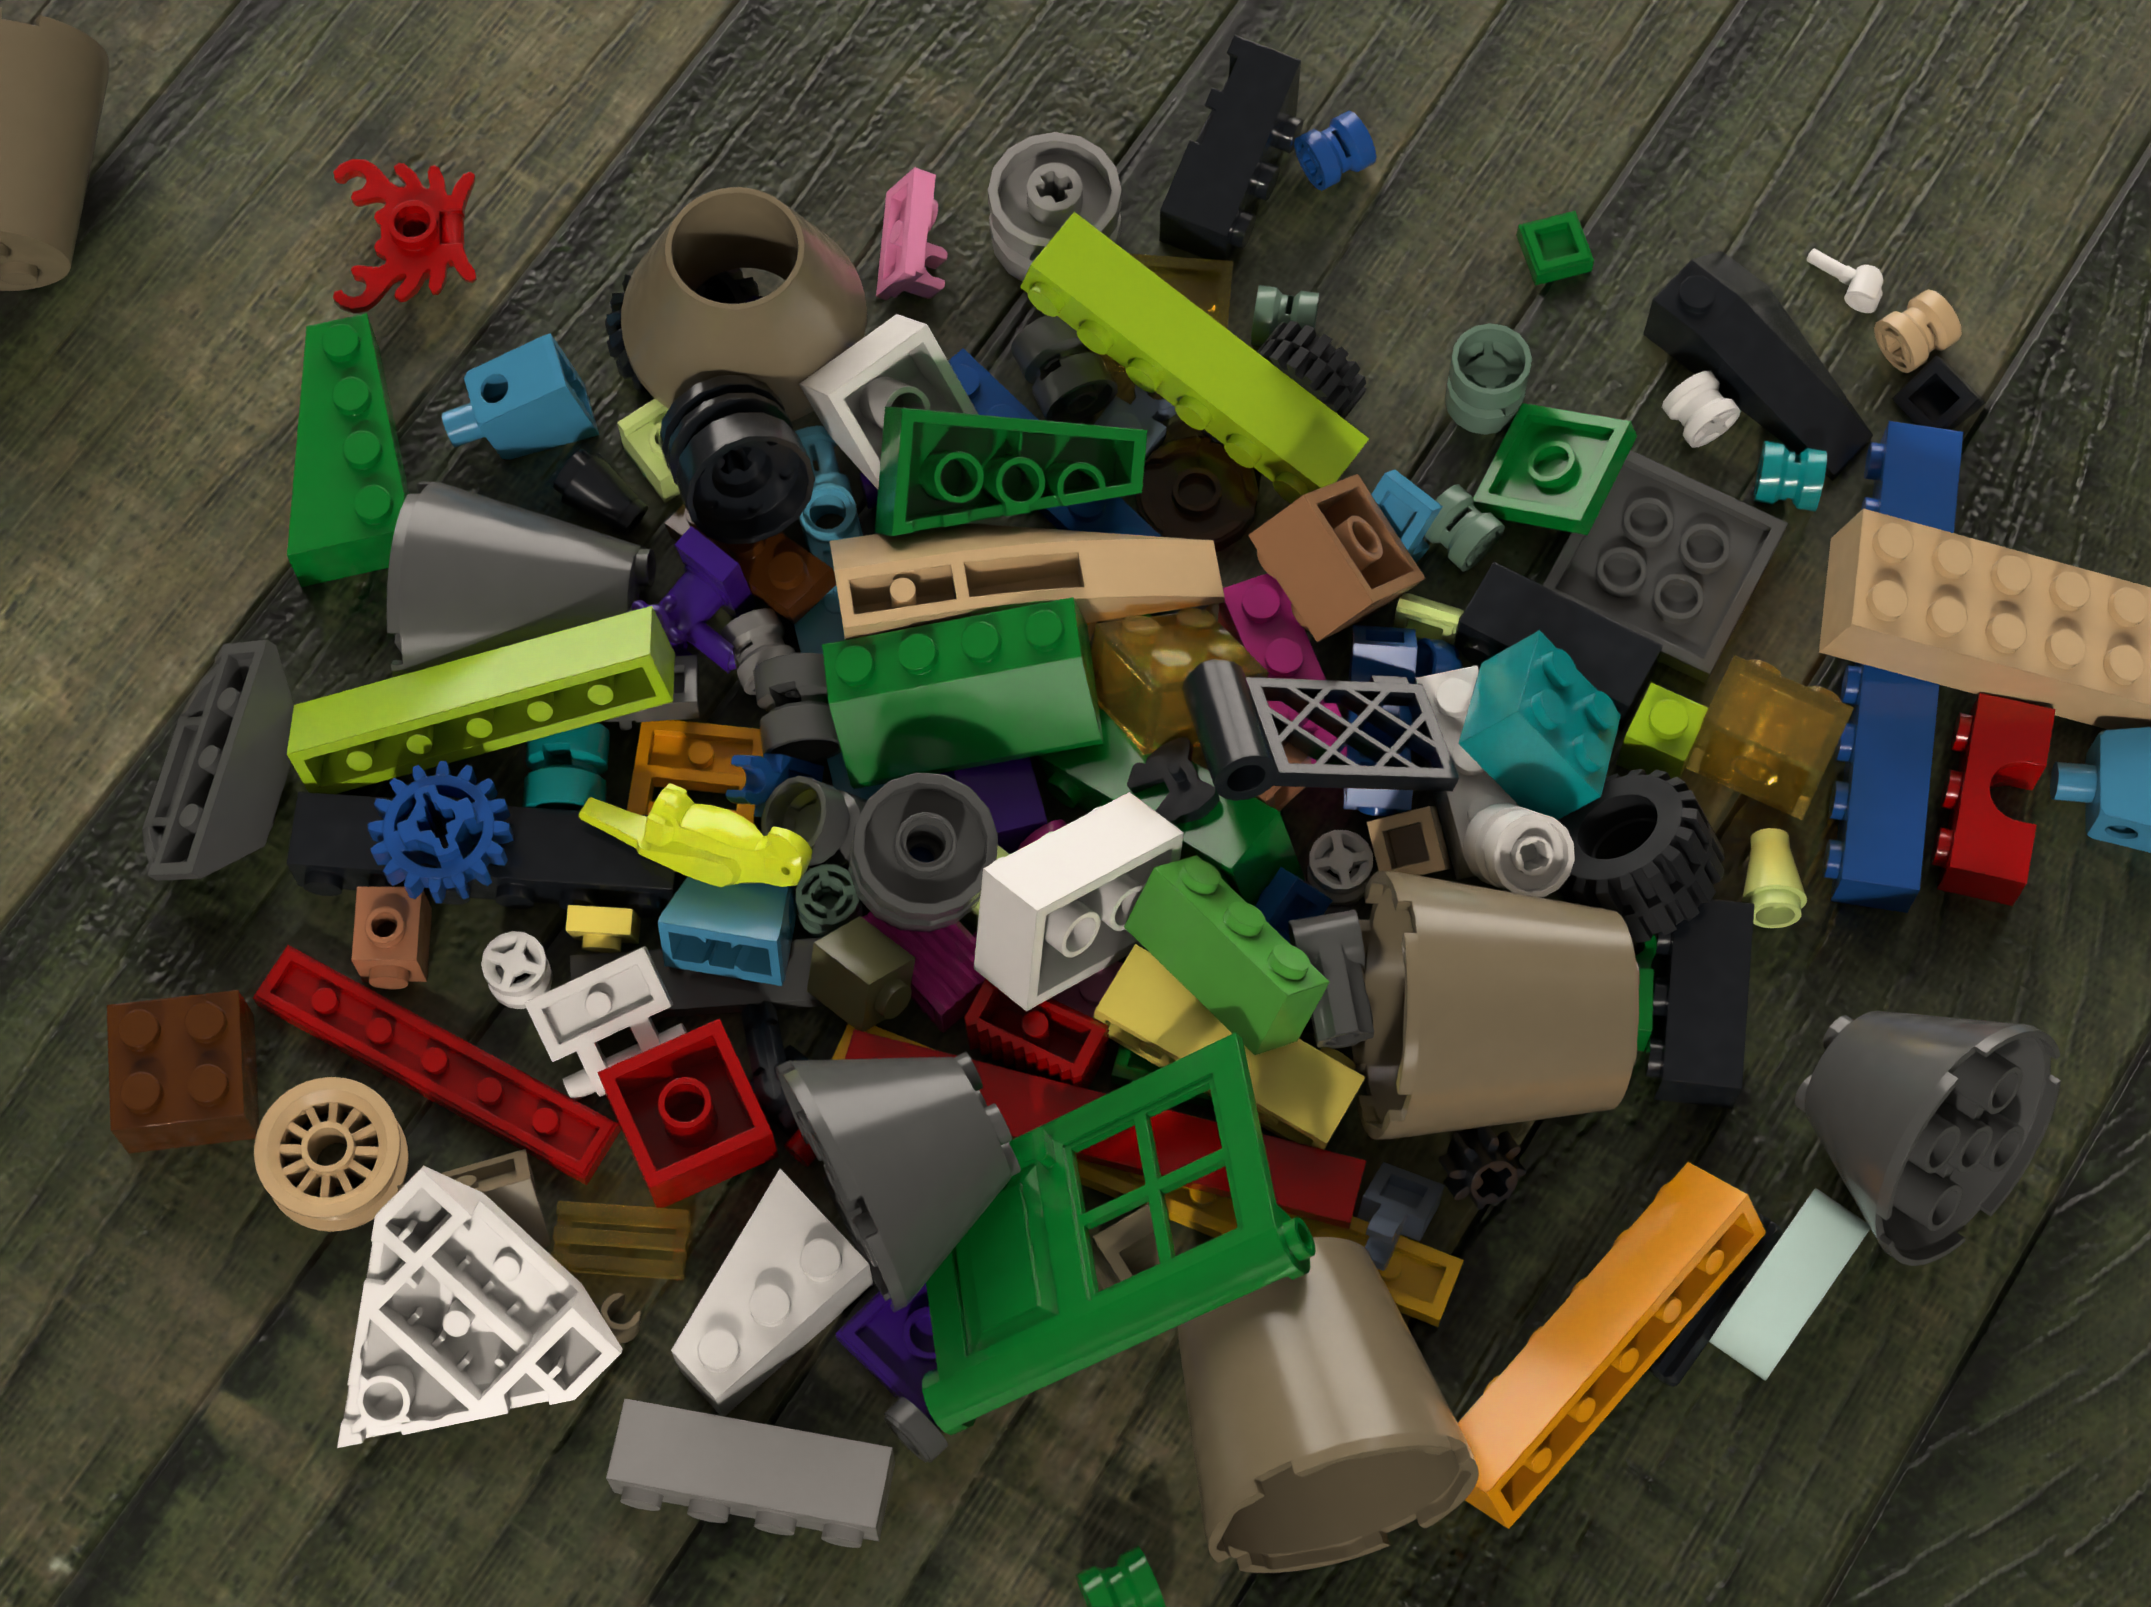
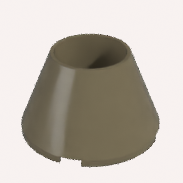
(779, 339)

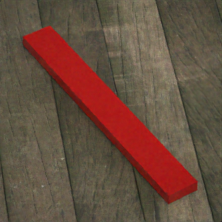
(1303, 1177)

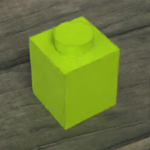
(1662, 733)

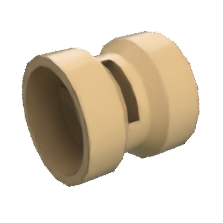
(1913, 334)

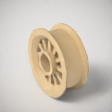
(285, 1122)

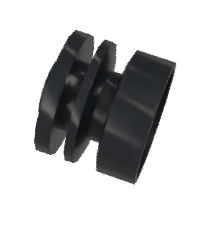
(736, 459)

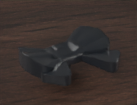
(1188, 795)

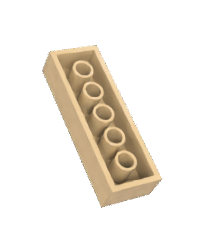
(1988, 620)

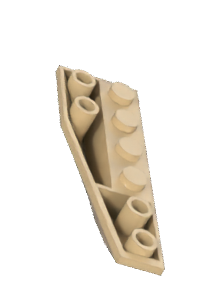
(992, 568)

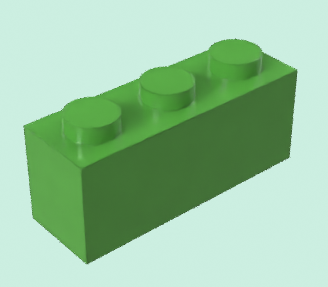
(1226, 954)

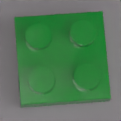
(1555, 468)

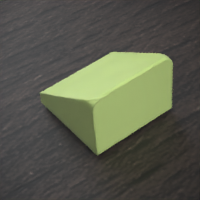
(1428, 617)

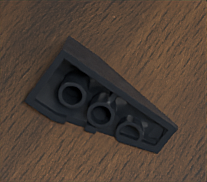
(1733, 325)

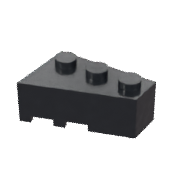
(1234, 154)

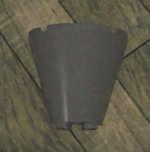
(493, 574)

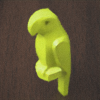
(704, 841)

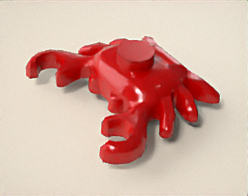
(418, 232)

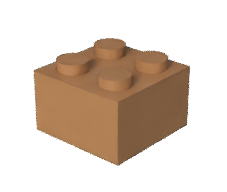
(1335, 557)

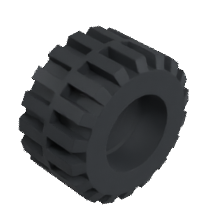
(1643, 853)

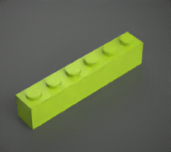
(1190, 361)
(482, 703)

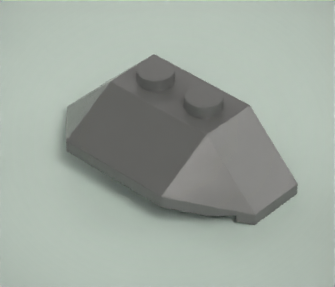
(222, 767)

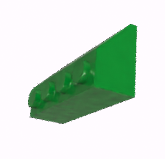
(963, 692)

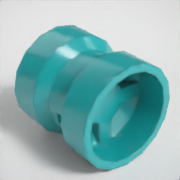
(1790, 476)

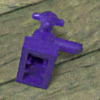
(709, 583)

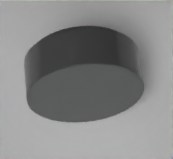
(915, 1430)

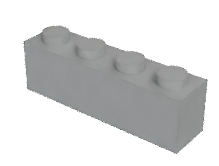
(751, 1472)

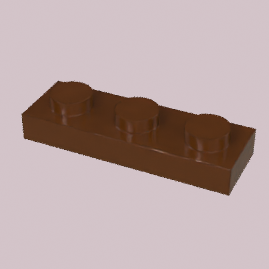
(774, 569)

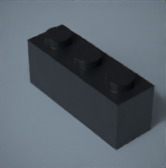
(1604, 652)
(1702, 1006)

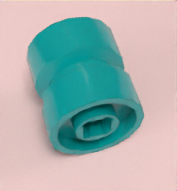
(567, 768)

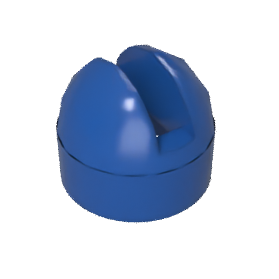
(1436, 657)

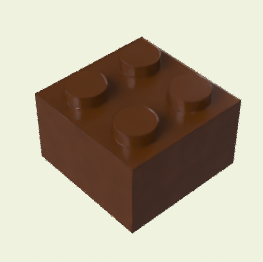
(182, 1071)

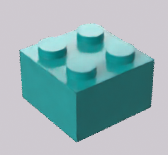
(1540, 728)

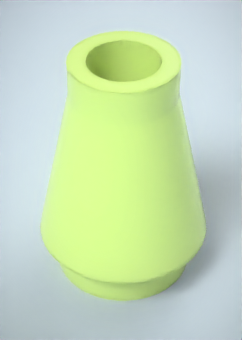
(1773, 880)

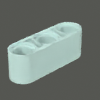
(1790, 1284)

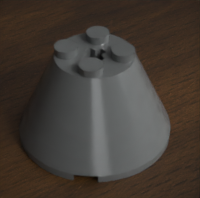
(1929, 1120)
(903, 1156)

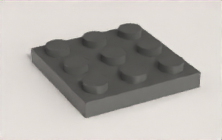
(1669, 562)

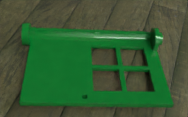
(1022, 1286)

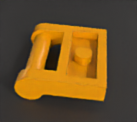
(693, 758)

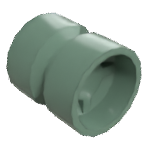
(1487, 378)

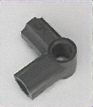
(1338, 953)

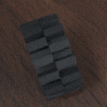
(1315, 365)

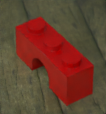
(1982, 848)

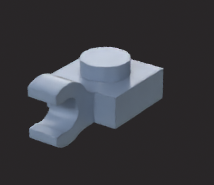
(1397, 1206)

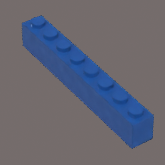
(1894, 715)

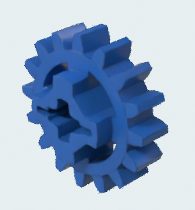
(413, 841)

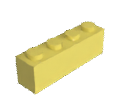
(1295, 1087)

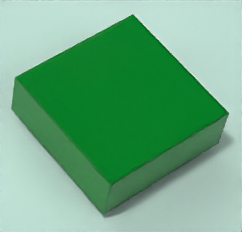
(1555, 248)

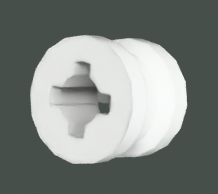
(1701, 409)
(1341, 853)
(510, 957)

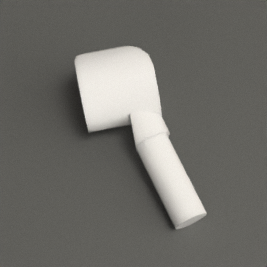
(1864, 282)

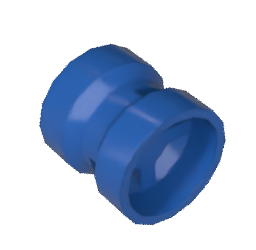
(1335, 150)

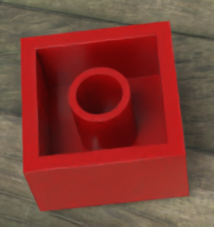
(688, 1114)

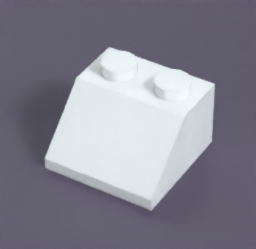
(887, 368)

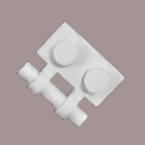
(597, 1006)

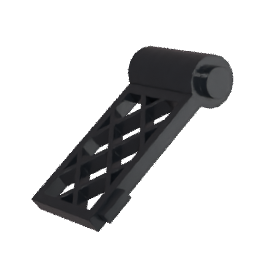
(1247, 737)

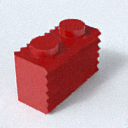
(1043, 1041)

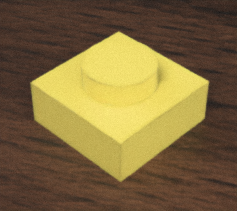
(603, 927)

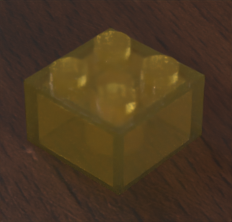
(1143, 669)
(1769, 736)

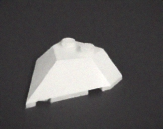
(464, 1317)

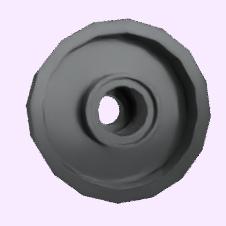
(928, 814)

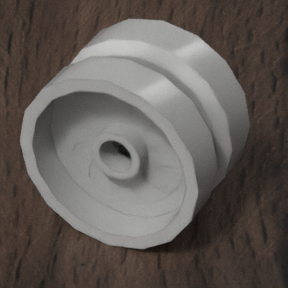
(1040, 187)

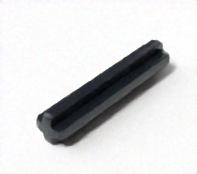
(1689, 1343)

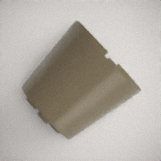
(48, 135)
(1491, 1007)
(1317, 1420)

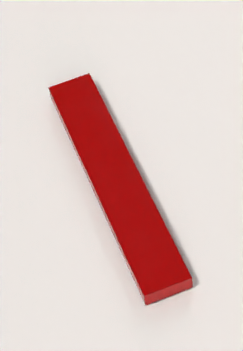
(437, 1064)

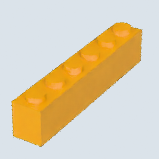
(1605, 1338)

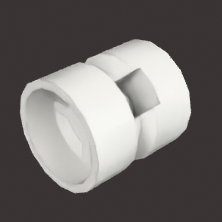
(1503, 852)

